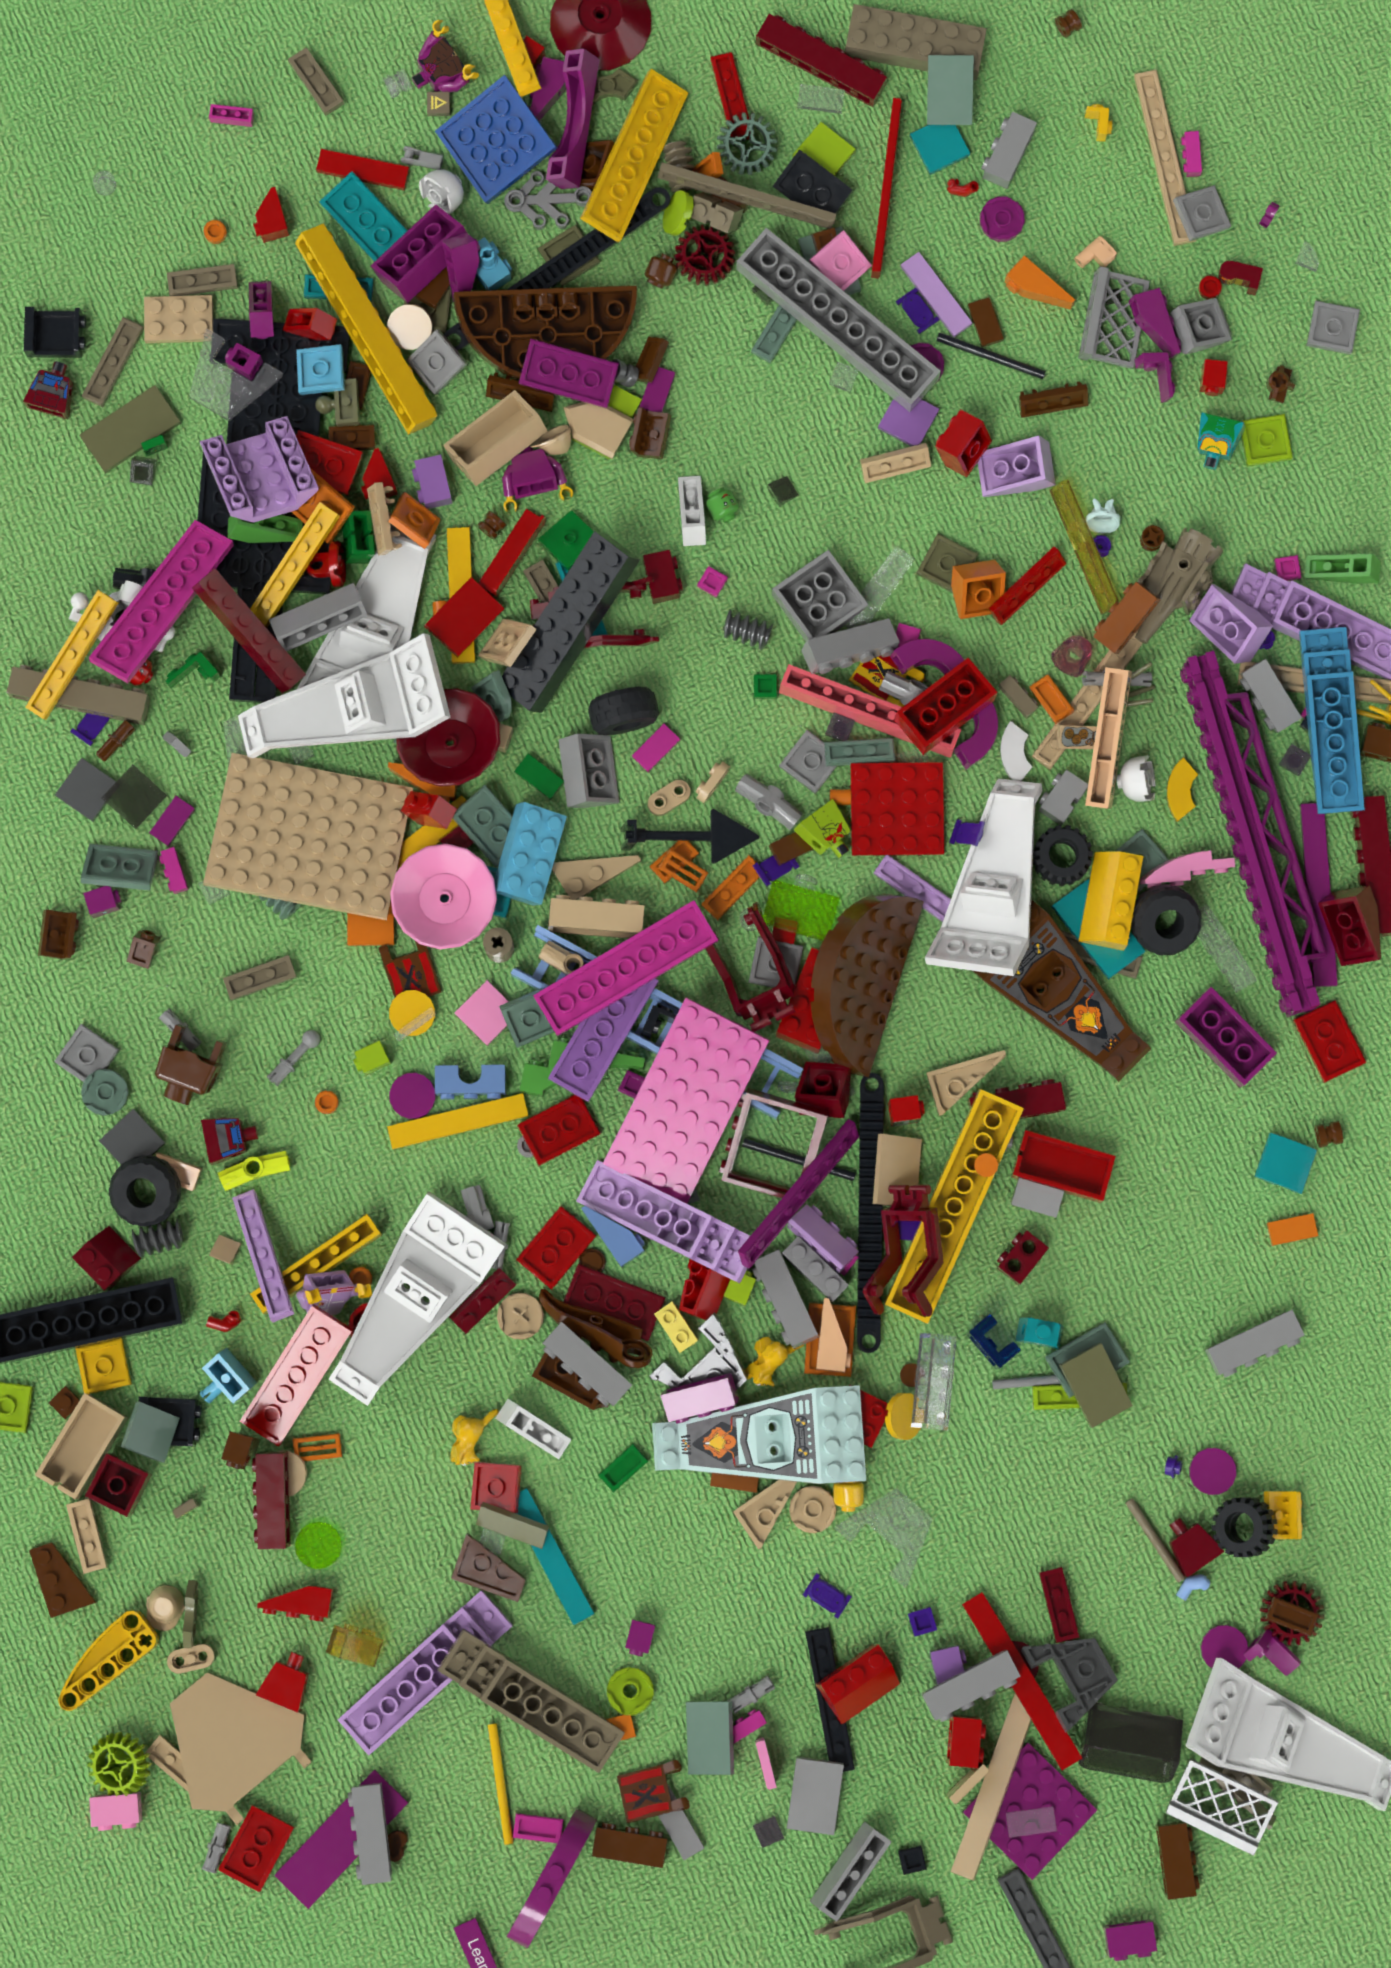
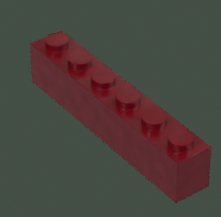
(821, 60)
(248, 631)
(1374, 856)

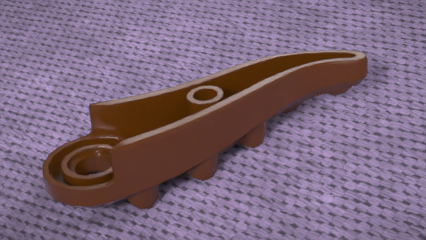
(601, 1331)

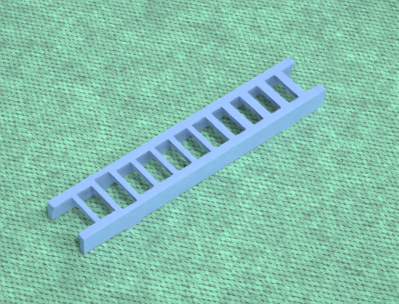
(658, 997)

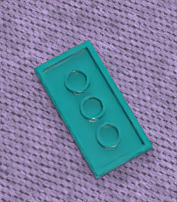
(363, 216)
(1109, 960)

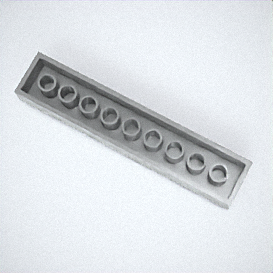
(838, 320)

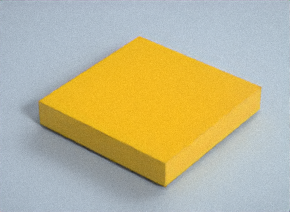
(103, 1366)

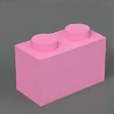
(115, 1810)

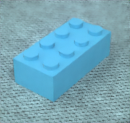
(529, 853)

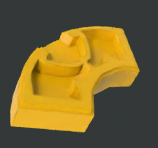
(1179, 788)

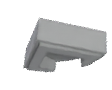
(177, 744)

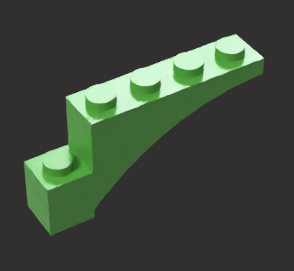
(536, 1076)

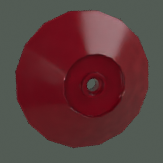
(612, 39)
(475, 745)

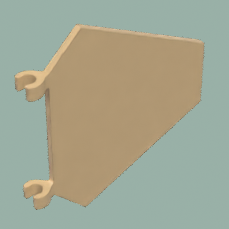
(231, 1742)

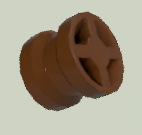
(1068, 23)
(491, 525)
(1153, 534)

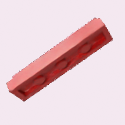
(512, 552)

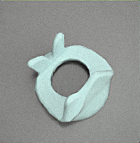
(1103, 519)

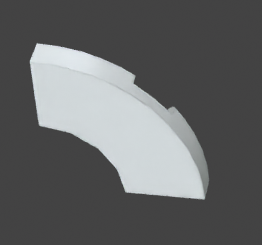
(1013, 752)

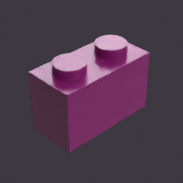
(1130, 1939)

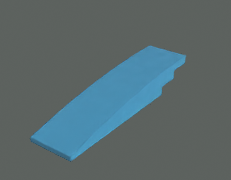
(1331, 720)

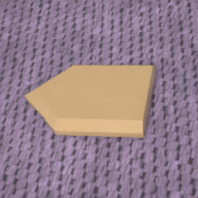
(598, 427)

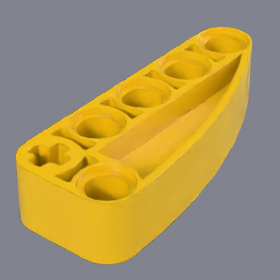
(108, 1649)

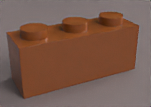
(1126, 617)

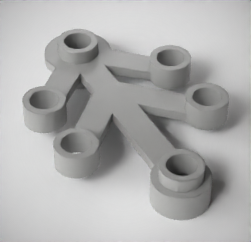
(544, 200)

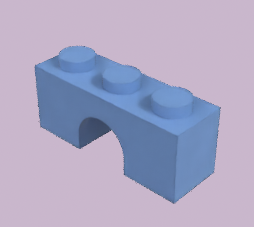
(490, 1083)

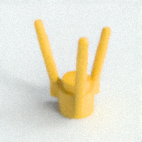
(1386, 713)

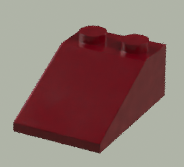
(1353, 925)

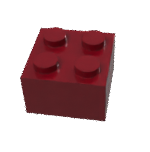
(118, 1485)

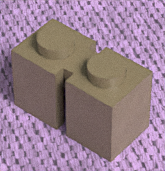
(722, 217)

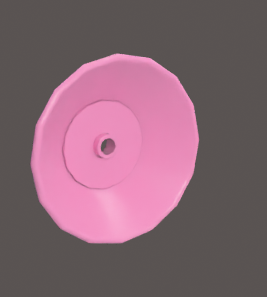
(440, 872)

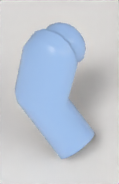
(1193, 1583)

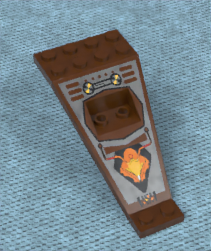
(1072, 1002)

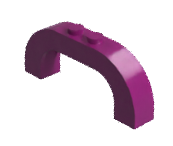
(945, 659)
(552, 1878)

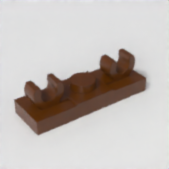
(500, 387)
(1053, 400)

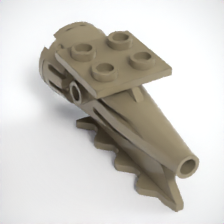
(1178, 578)

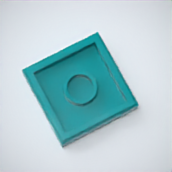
(939, 146)

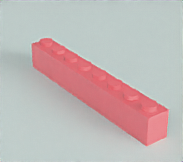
(852, 704)

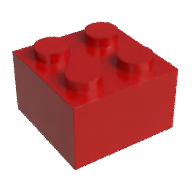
(963, 443)
(964, 1741)

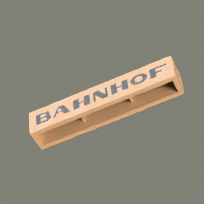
(1108, 738)

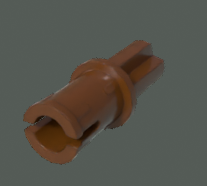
(115, 740)

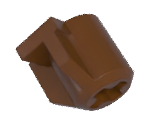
(1279, 383)

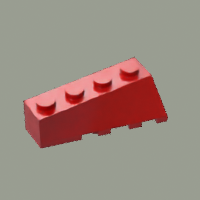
(702, 1291)

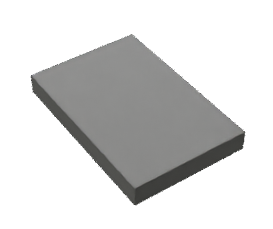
(815, 1795)

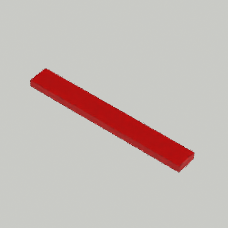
(886, 188)
(1026, 1687)

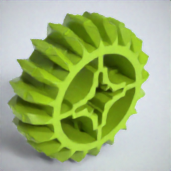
(116, 1746)

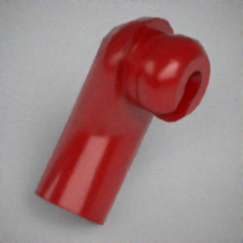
(962, 190)
(225, 1324)

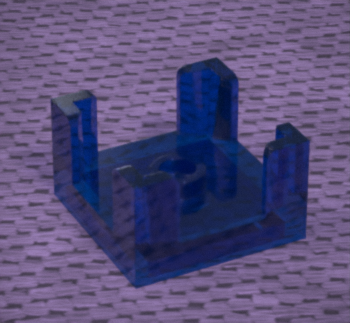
(987, 1345)

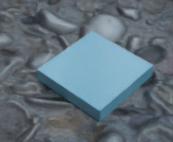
(320, 369)

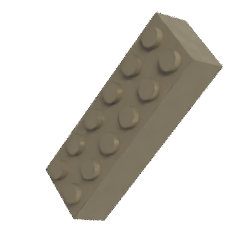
(909, 38)

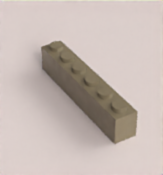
(85, 696)

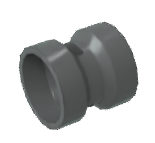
(626, 374)

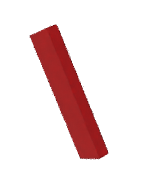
(729, 90)
(365, 169)
(1027, 585)

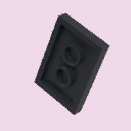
(812, 184)

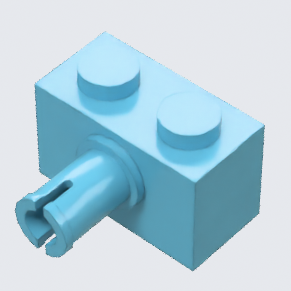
(491, 270)
(227, 1377)

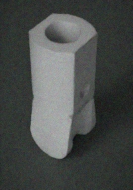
(426, 159)

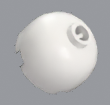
(442, 189)
(1137, 779)

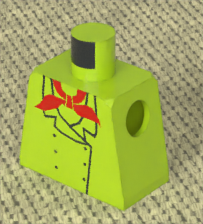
(825, 830)

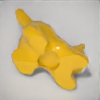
(770, 1356)
(468, 1433)

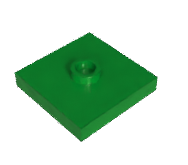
(566, 539)

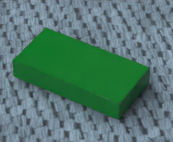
(539, 776)
(623, 1468)

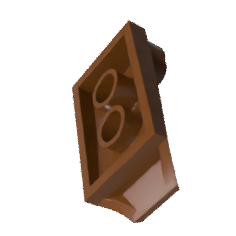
(555, 1376)

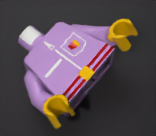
(330, 1291)

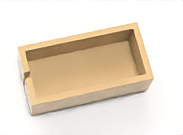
(495, 438)
(594, 917)
(81, 1446)

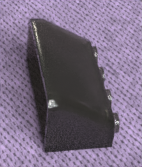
(1131, 1743)

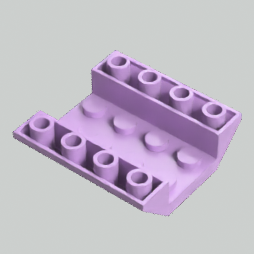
(261, 473)

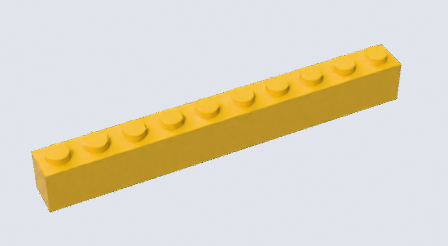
(366, 328)

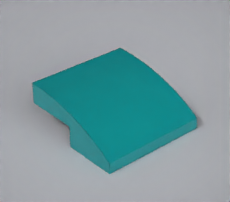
(1285, 1163)

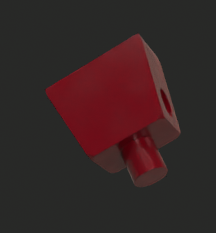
(1192, 1547)

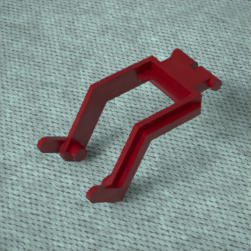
(638, 637)
(769, 1003)
(908, 1205)

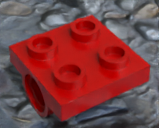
(873, 1417)

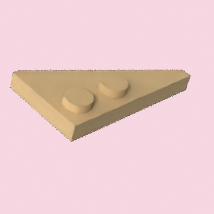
(585, 876)
(956, 1080)
(762, 1511)

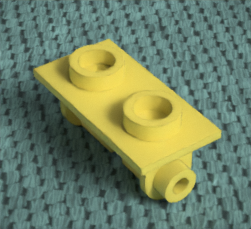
(676, 1327)

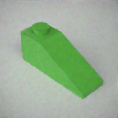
(274, 529)
(1343, 568)

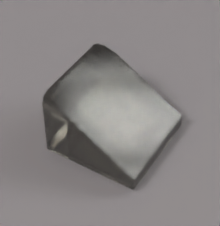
(142, 470)
(782, 490)

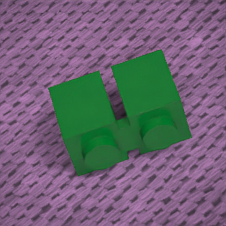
(356, 529)

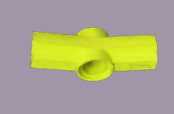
(239, 1173)

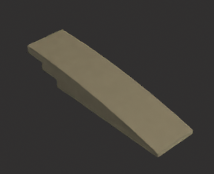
(530, 1700)

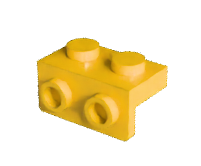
(1287, 1511)

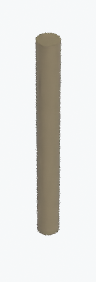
(1155, 1540)

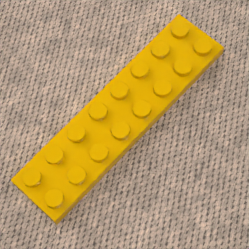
(634, 155)

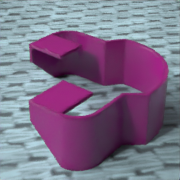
(1270, 213)

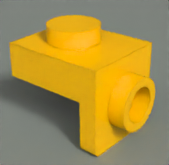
(1104, 125)

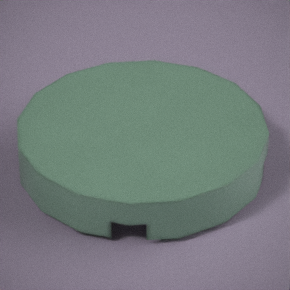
(104, 1092)

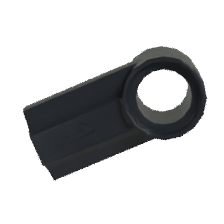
(140, 577)

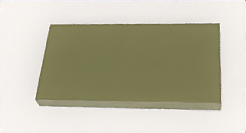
(125, 429)

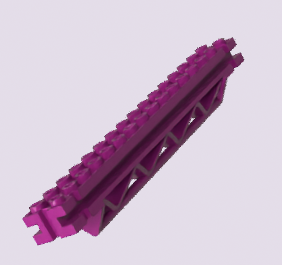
(1249, 833)

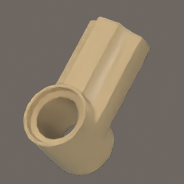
(559, 957)

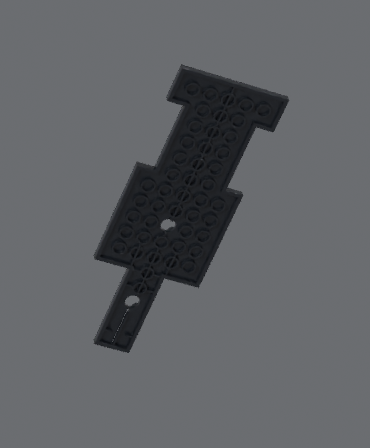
(252, 564)

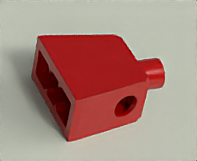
(285, 1683)

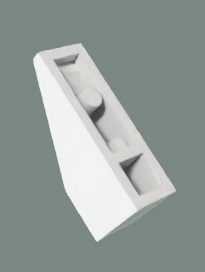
(692, 511)
(533, 1429)

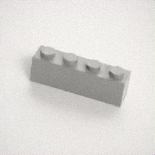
(318, 617)
(850, 646)
(785, 1299)
(1254, 1343)
(587, 1364)
(970, 1685)
(371, 1833)
(850, 1871)

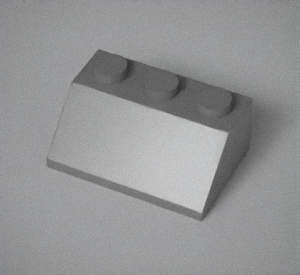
(588, 770)

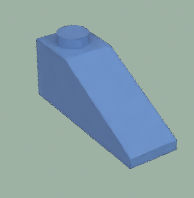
(617, 1238)

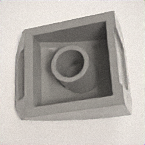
(1200, 325)

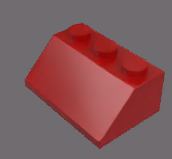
(858, 1683)

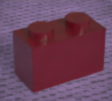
(662, 568)

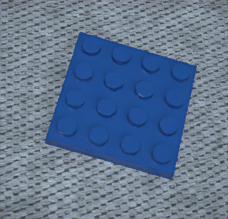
(496, 139)

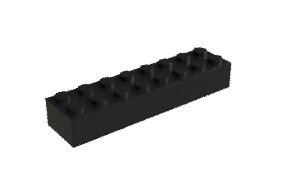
(569, 621)
(90, 1320)

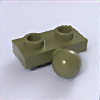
(345, 404)

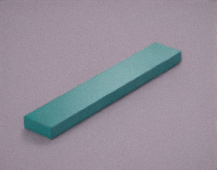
(556, 1565)

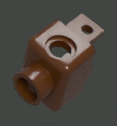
(186, 1070)

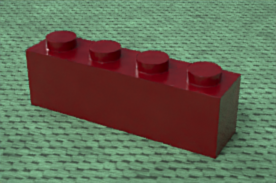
(1035, 1100)
(272, 1500)

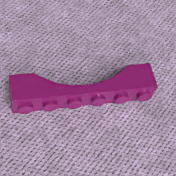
(580, 80)

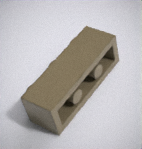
(1018, 696)

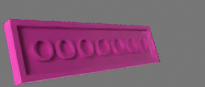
(160, 602)
(625, 968)

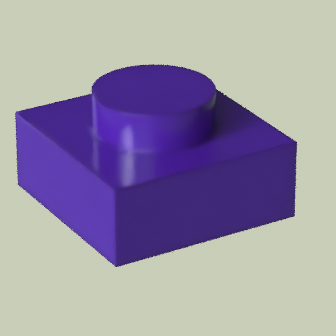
(922, 1621)

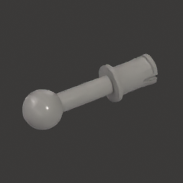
(309, 1040)

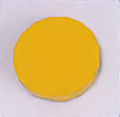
(407, 1007)
(900, 1416)

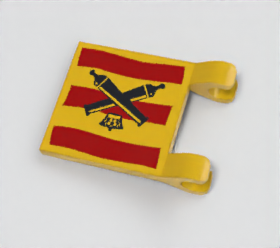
(870, 675)

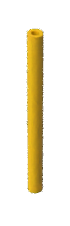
(500, 1784)

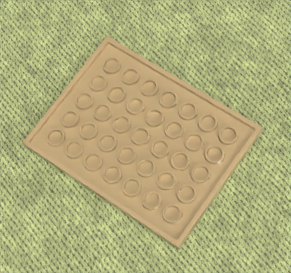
(308, 836)

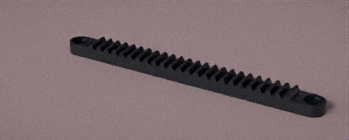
(579, 254)
(869, 1214)

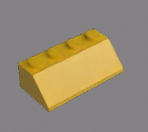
(1110, 899)

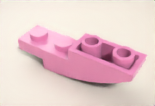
(1178, 869)

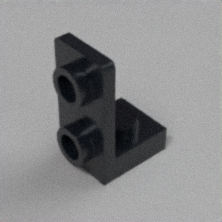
(653, 1024)

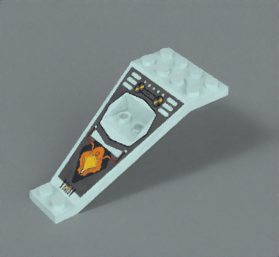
(813, 1436)

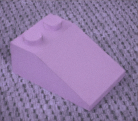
(1016, 468)
(1231, 624)

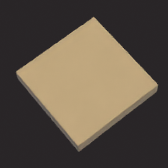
(967, 1783)

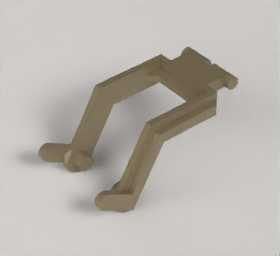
(923, 1921)

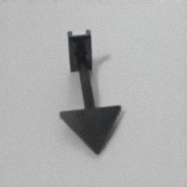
(725, 836)

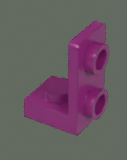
(1161, 363)
(1274, 1651)

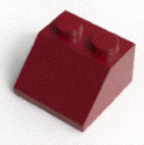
(825, 1087)
(106, 1258)

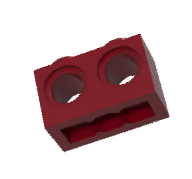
(1026, 1261)

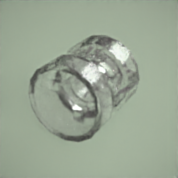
(397, 83)

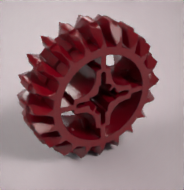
(710, 273)
(1289, 1634)

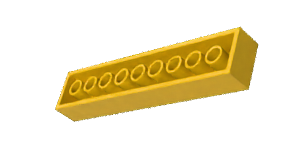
(957, 1196)

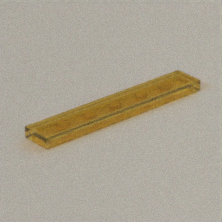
(1084, 546)

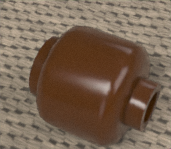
(661, 271)

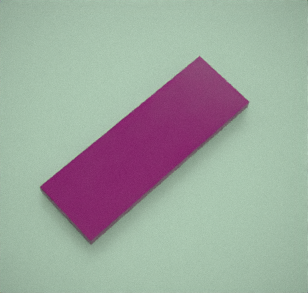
(331, 1848)

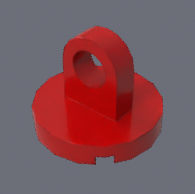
(332, 566)

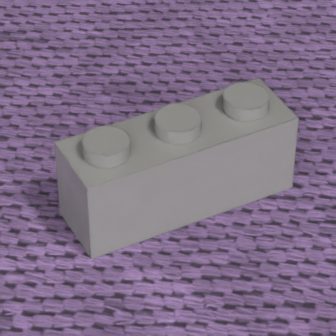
(1008, 149)
(1269, 696)
(815, 1269)

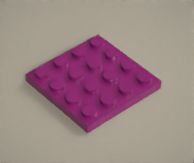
(1035, 1786)

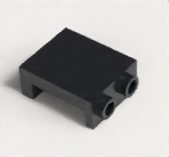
(54, 333)
(187, 1410)

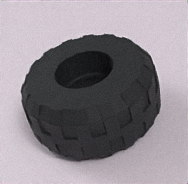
(623, 710)
(1177, 936)
(125, 1200)

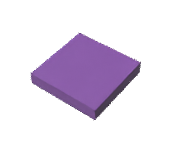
(906, 425)

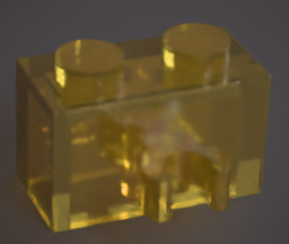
(354, 1645)

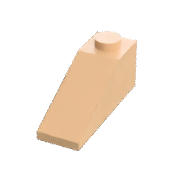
(832, 1347)

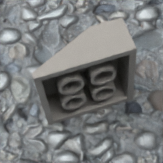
(819, 597)

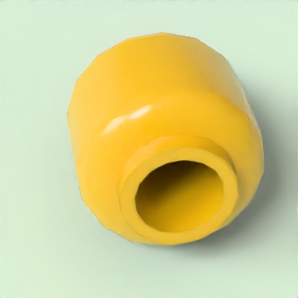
(848, 1495)

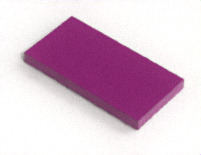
(568, 373)

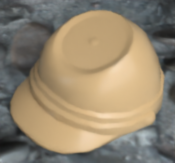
(554, 441)
(164, 1607)

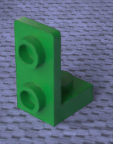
(192, 663)

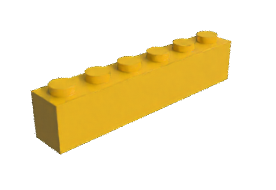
(326, 1256)

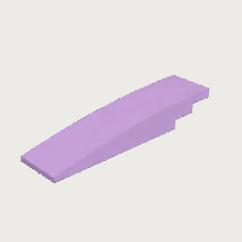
(1296, 608)
(665, 1220)
(417, 1677)

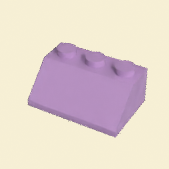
(823, 1238)

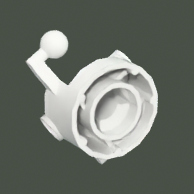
(125, 596)

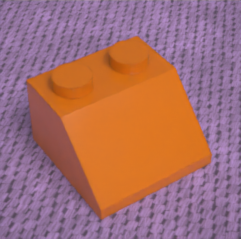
(977, 587)

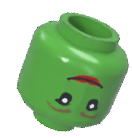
(722, 505)

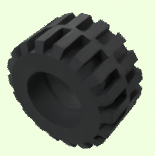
(1066, 836)
(1226, 1527)

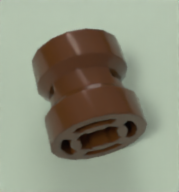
(1328, 1134)

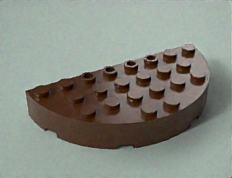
(576, 319)
(860, 975)

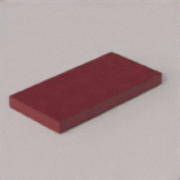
(614, 1298)

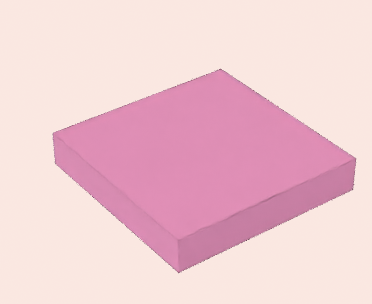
(841, 261)
(483, 1014)
(765, 1763)

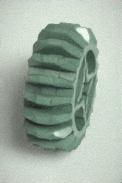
(751, 124)

